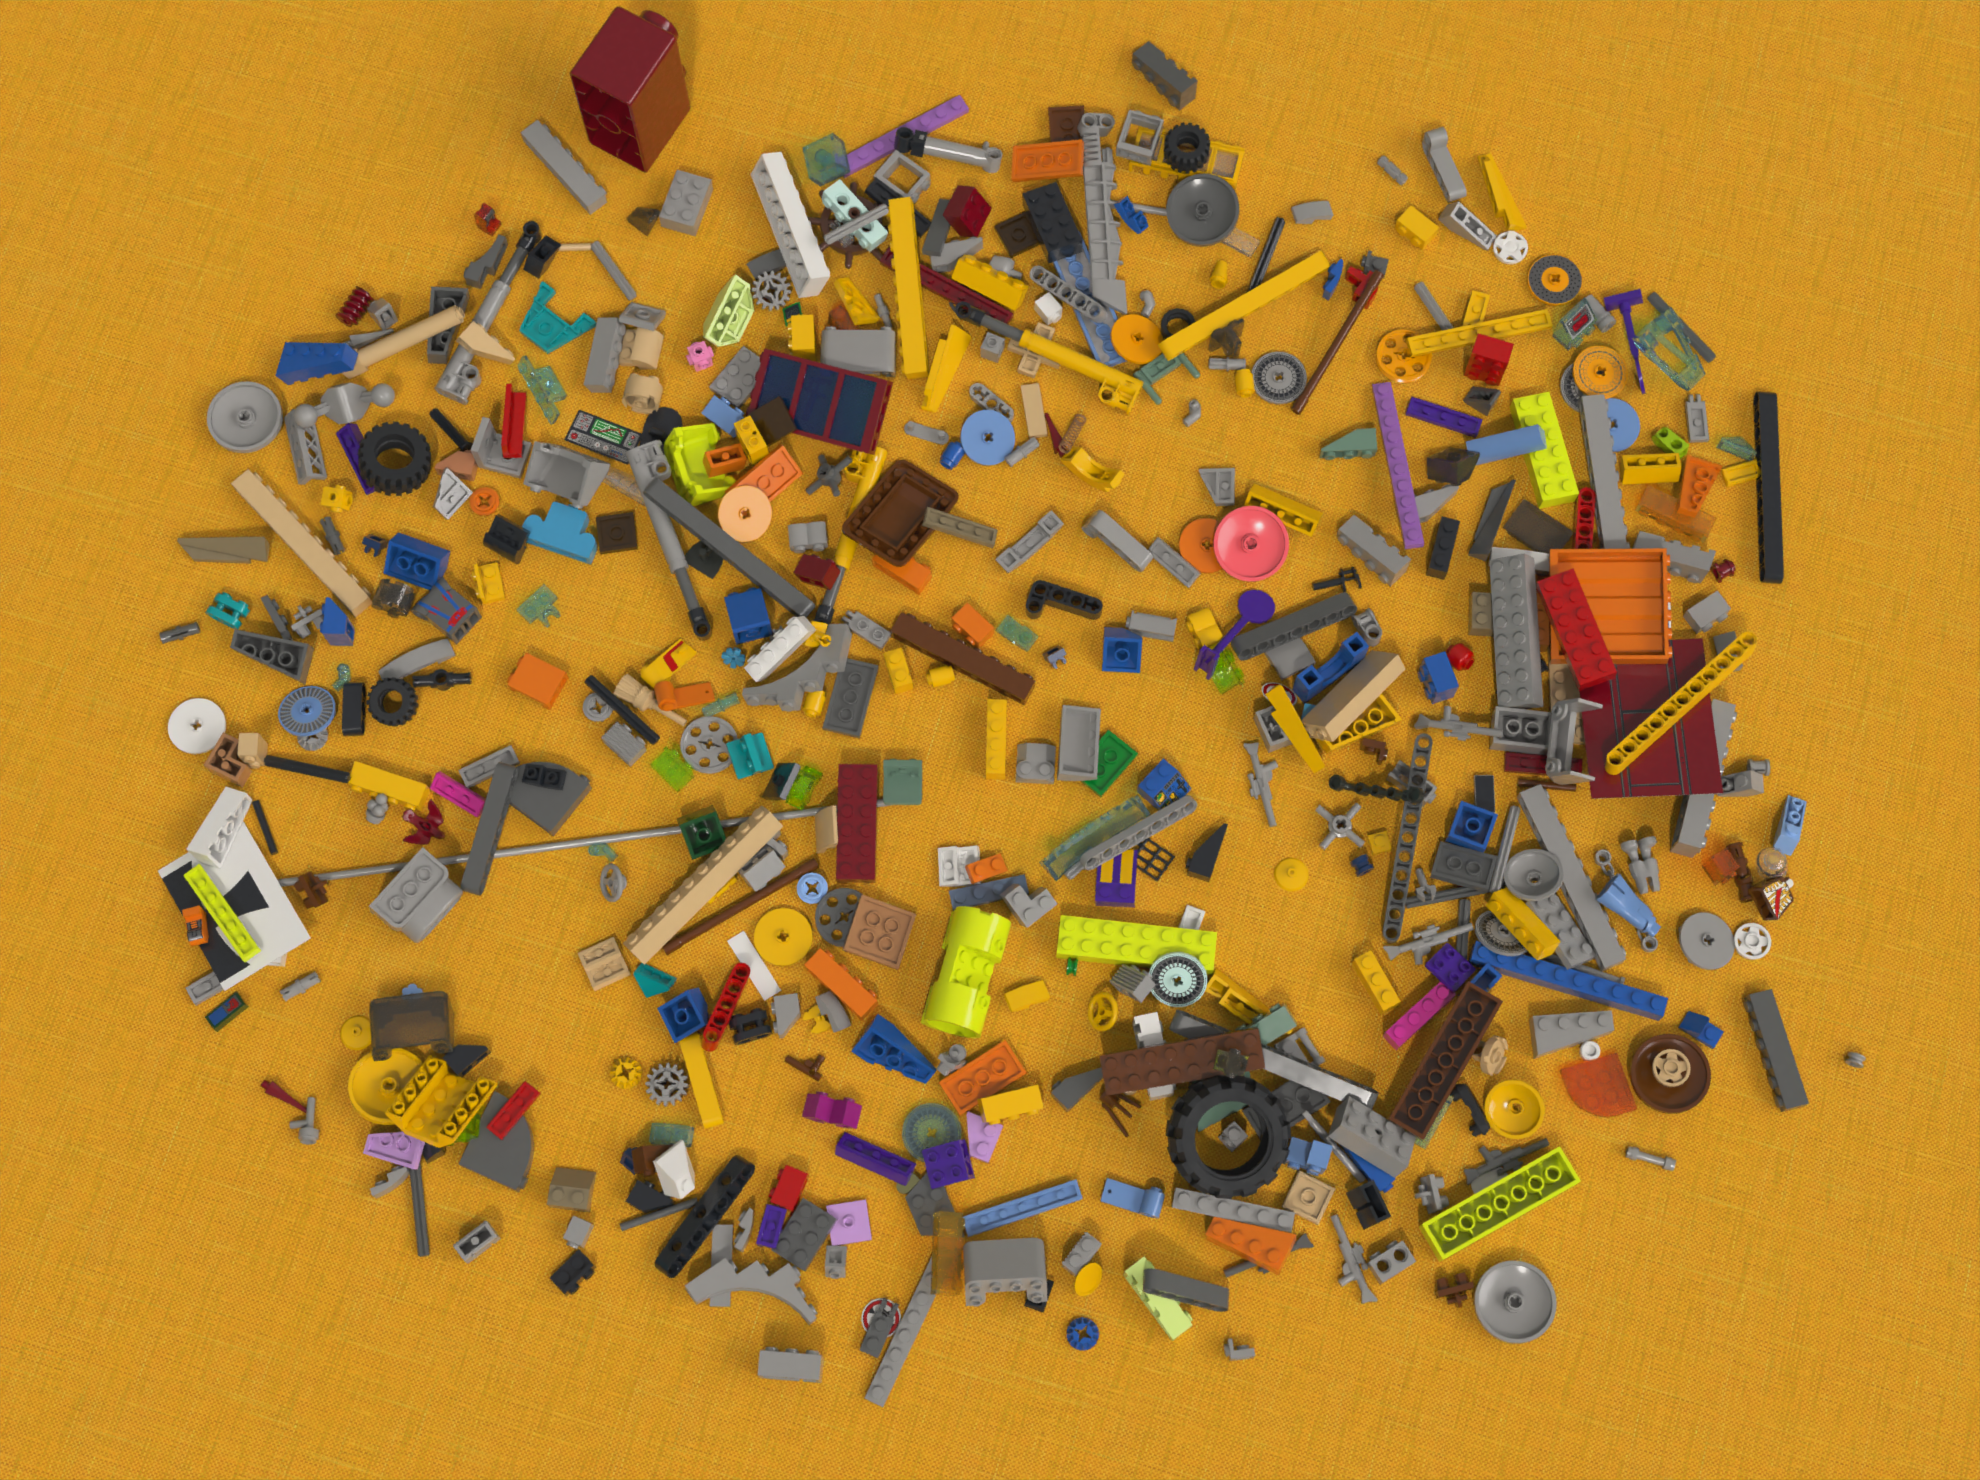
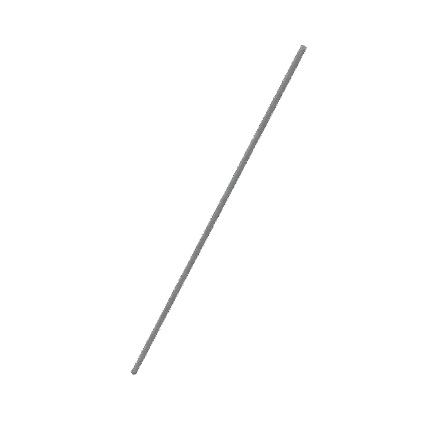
(554, 846)

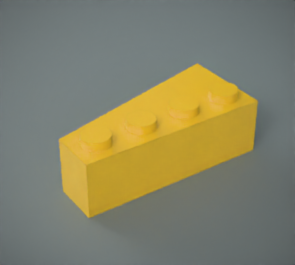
(1373, 719)

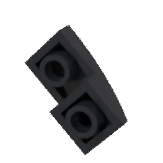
(544, 777)

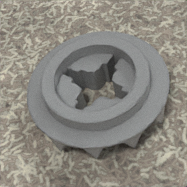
(590, 703)
(313, 743)

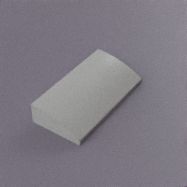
(1078, 743)

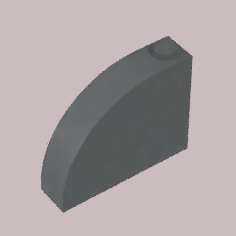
(548, 806)
(497, 1159)

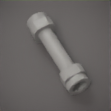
(1667, 1163)

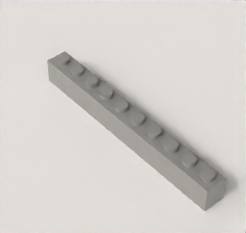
(1602, 472)
(1575, 884)

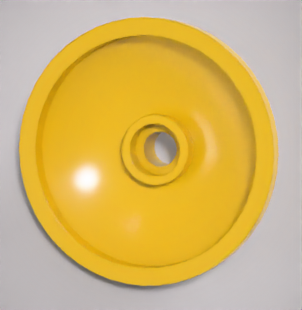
(1505, 1117)

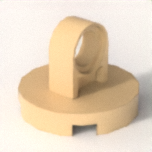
(1492, 1055)

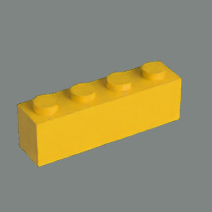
(990, 282)
(1289, 511)
(996, 739)
(395, 787)
(1523, 924)

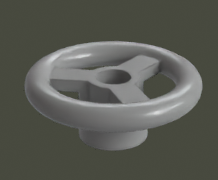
(616, 883)

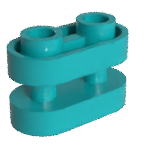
(225, 601)

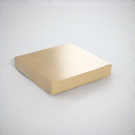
(1308, 1197)

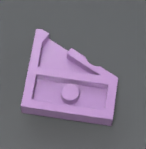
(982, 1137)

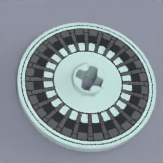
(1188, 989)

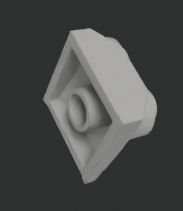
(1035, 763)

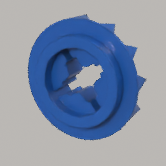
(1073, 1336)

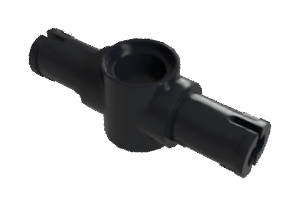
(451, 679)

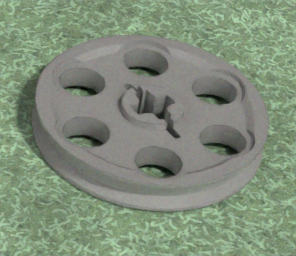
(701, 749)

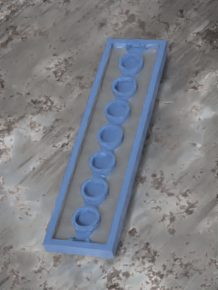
(1077, 273)

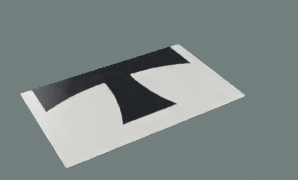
(253, 896)

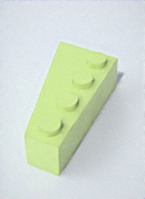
(1164, 1310)

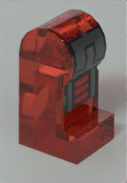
(486, 220)

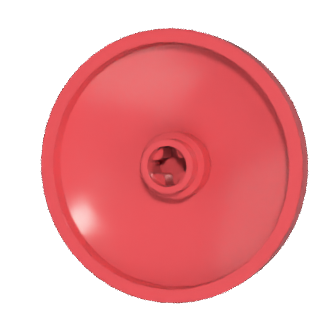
(1251, 543)

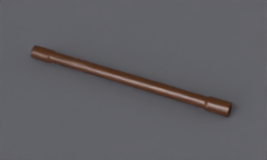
(1370, 287)
(678, 942)

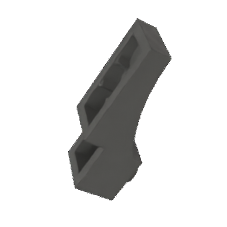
(487, 264)

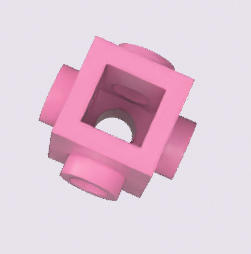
(699, 356)

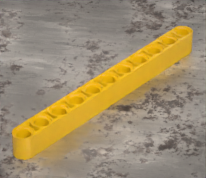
(1244, 305)
(1676, 709)

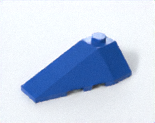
(889, 1047)

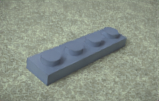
(984, 892)

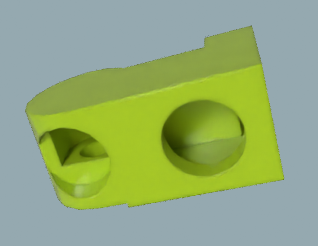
(1670, 442)

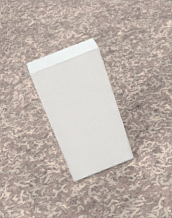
(1192, 918)

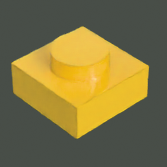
(1379, 843)

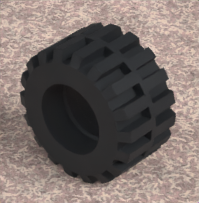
(1186, 135)
(377, 696)

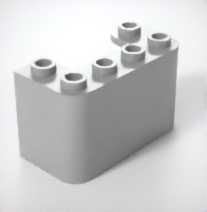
(1004, 1267)

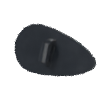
(659, 426)

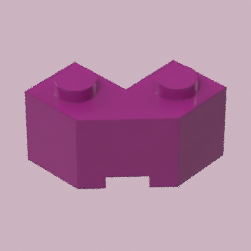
(823, 1109)

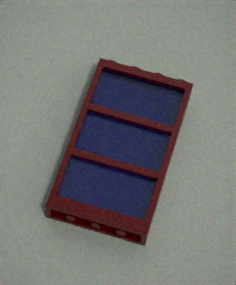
(824, 399)

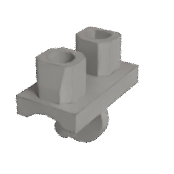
(301, 626)
(952, 1059)
(1429, 1193)

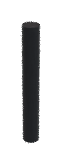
(265, 827)

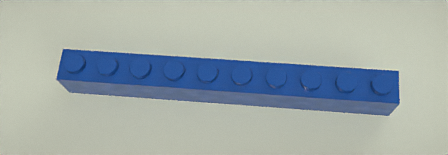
(1571, 982)

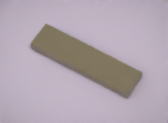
(959, 527)

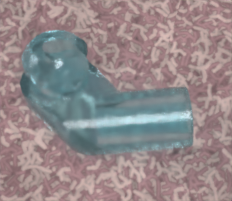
(343, 675)

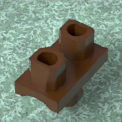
(313, 888)
(1462, 1285)

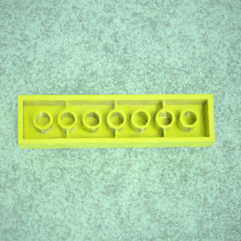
(1130, 942)
(1499, 1204)

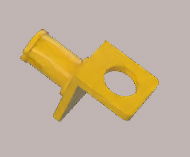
(819, 636)

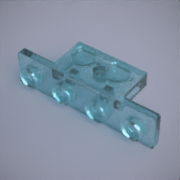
(544, 387)

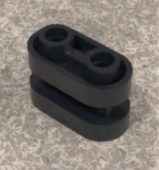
(739, 1022)

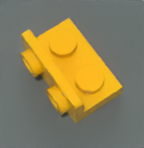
(489, 583)

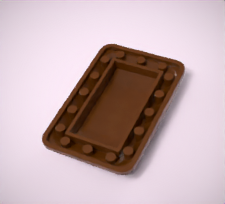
(894, 512)

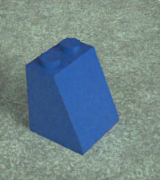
(748, 615)

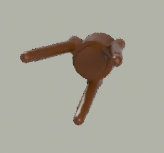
(1113, 1101)

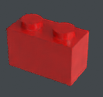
(789, 1188)

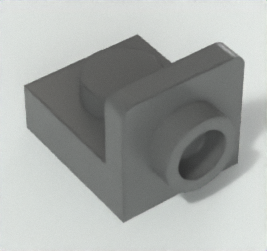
(1374, 263)

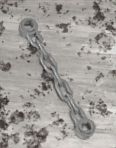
(1607, 856)

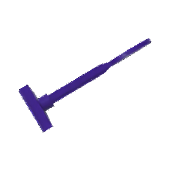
(1624, 302)
(1254, 607)

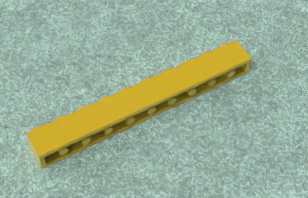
(909, 288)

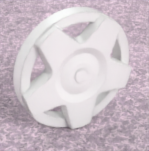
(1510, 247)
(1752, 941)

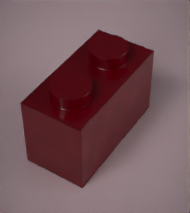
(817, 571)

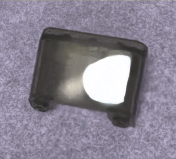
(411, 1022)

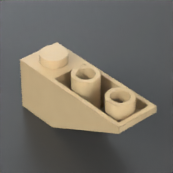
(480, 343)

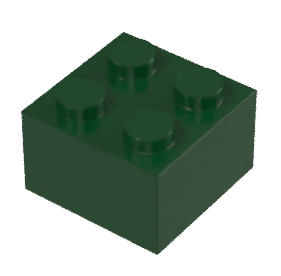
(702, 831)

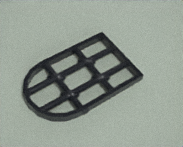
(1155, 856)

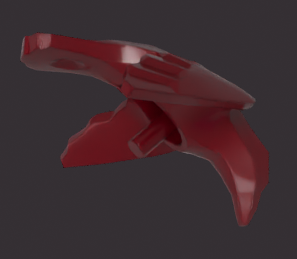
(426, 827)

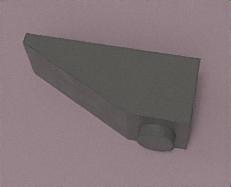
(1074, 1088)

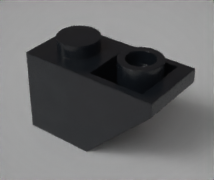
(648, 1199)

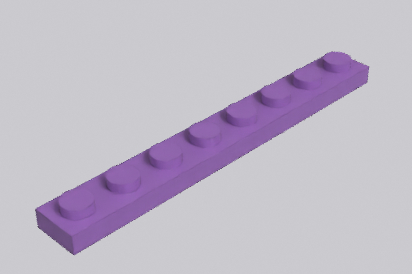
(885, 144)

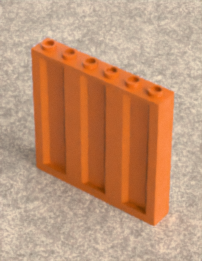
(1626, 599)

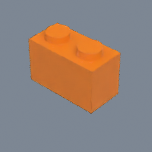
(724, 460)
(972, 626)

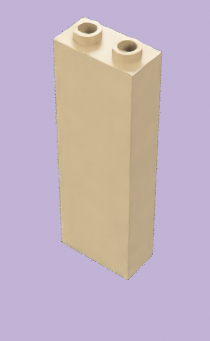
(1352, 695)

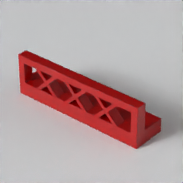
(513, 423)

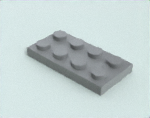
(1573, 946)

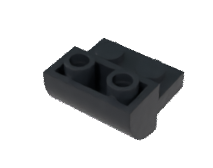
(506, 539)

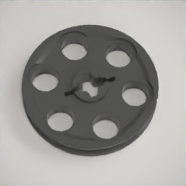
(834, 914)

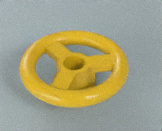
(1105, 1011)

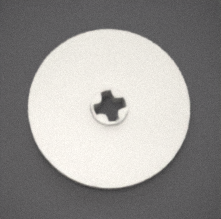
(188, 714)

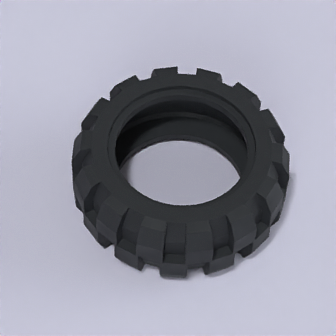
(1264, 1163)

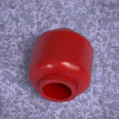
(1460, 656)

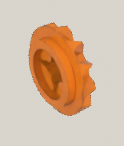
(484, 493)

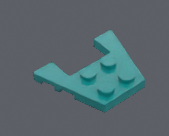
(548, 329)

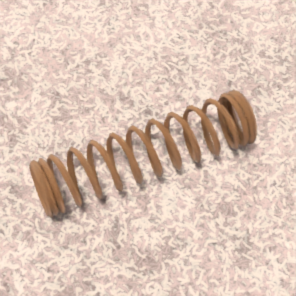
(1063, 442)

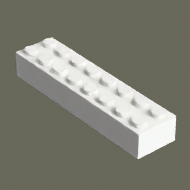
(790, 224)

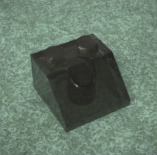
(1452, 465)

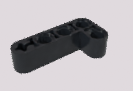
(1064, 604)

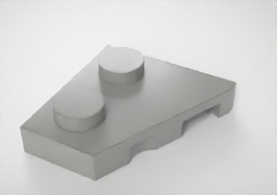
(1220, 484)
(450, 494)

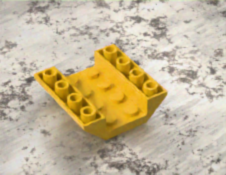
(438, 1104)

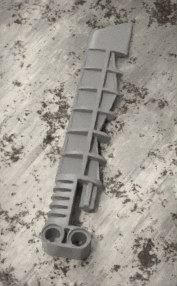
(1101, 227)

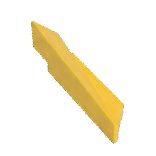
(1499, 194)
(1293, 727)
(1235, 997)

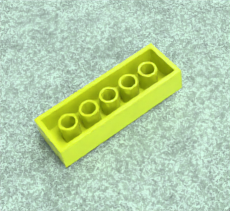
(1547, 468)

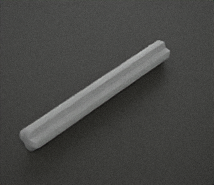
(1505, 848)

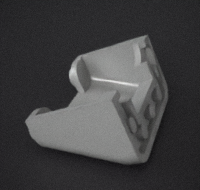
(860, 350)
(565, 473)

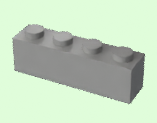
(604, 355)

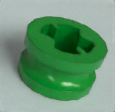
(1072, 966)

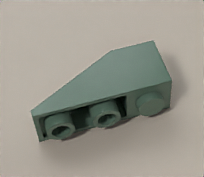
(1355, 444)

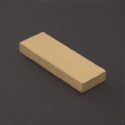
(1034, 410)

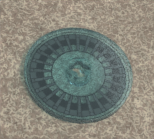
(929, 1116)

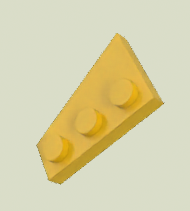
(855, 303)

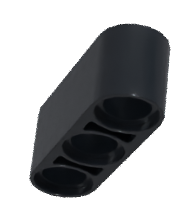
(353, 709)

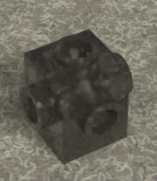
(1234, 1065)

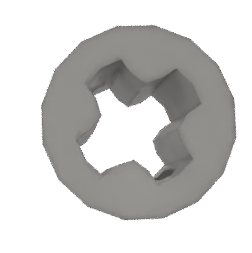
(1761, 767)

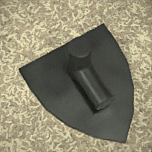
(704, 559)

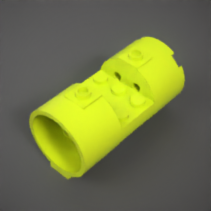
(972, 947)

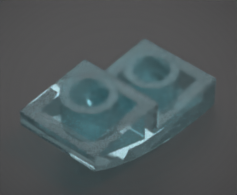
(1016, 633)
(670, 1134)

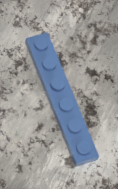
(1022, 1208)

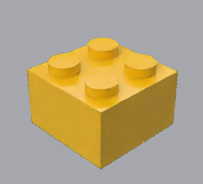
(802, 337)

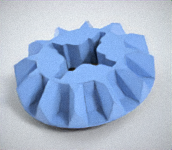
(802, 888)

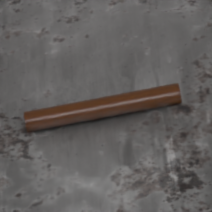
(1546, 784)

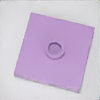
(852, 1223)

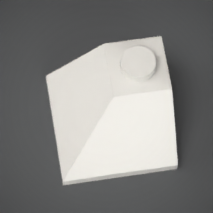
(675, 1171)

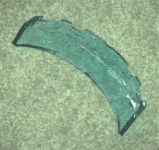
(1092, 834)

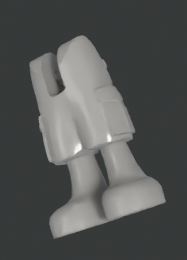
(1643, 869)

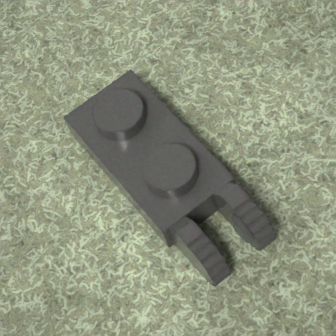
(878, 1330)

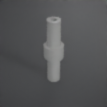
(883, 311)

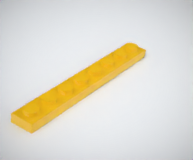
(1467, 334)

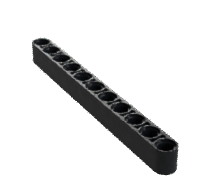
(1768, 488)

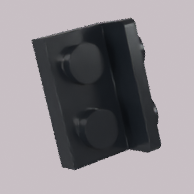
(573, 1273)

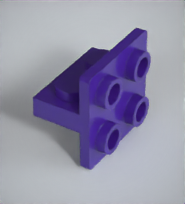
(1450, 967)

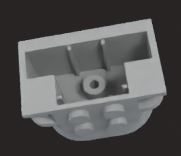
(417, 897)

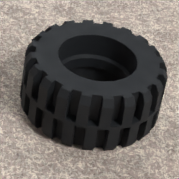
(394, 437)

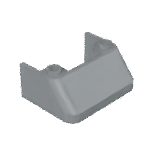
(1562, 738)

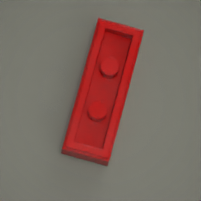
(513, 1110)

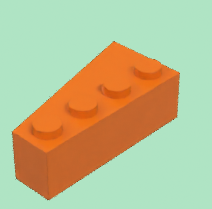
(1254, 1243)

